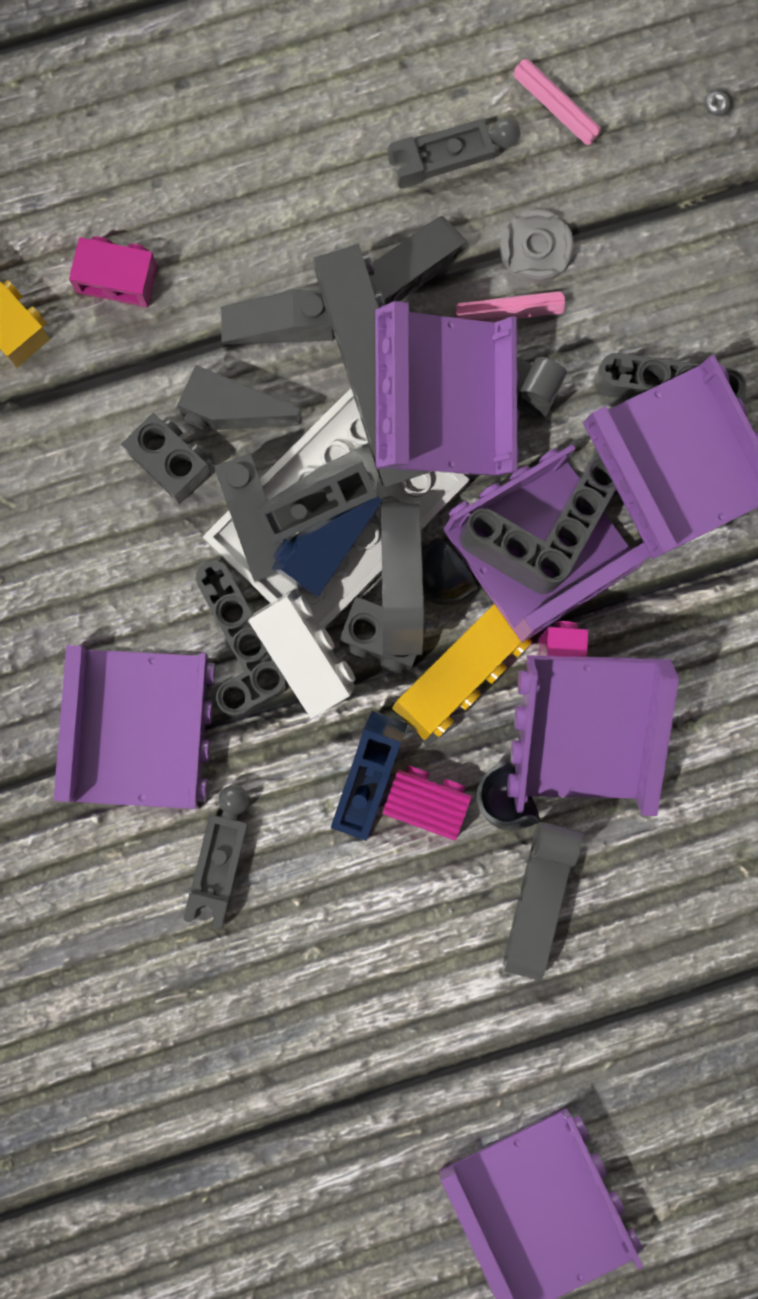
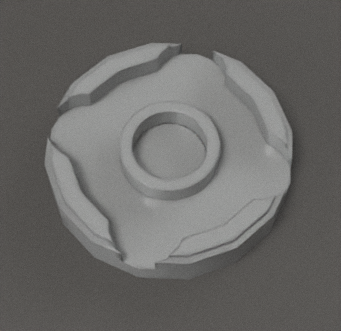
(536, 246)

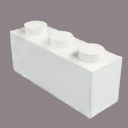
(303, 653)

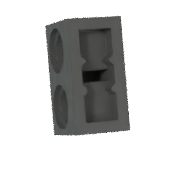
(161, 462)
(369, 612)

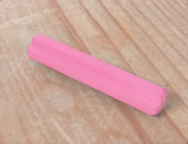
(557, 101)
(517, 306)

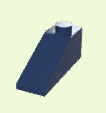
(318, 551)
(368, 775)

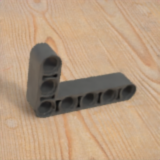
(533, 550)

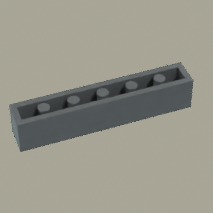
(351, 310)

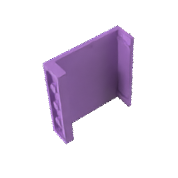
(445, 393)
(680, 456)
(533, 503)
(134, 728)
(593, 729)
(540, 1211)

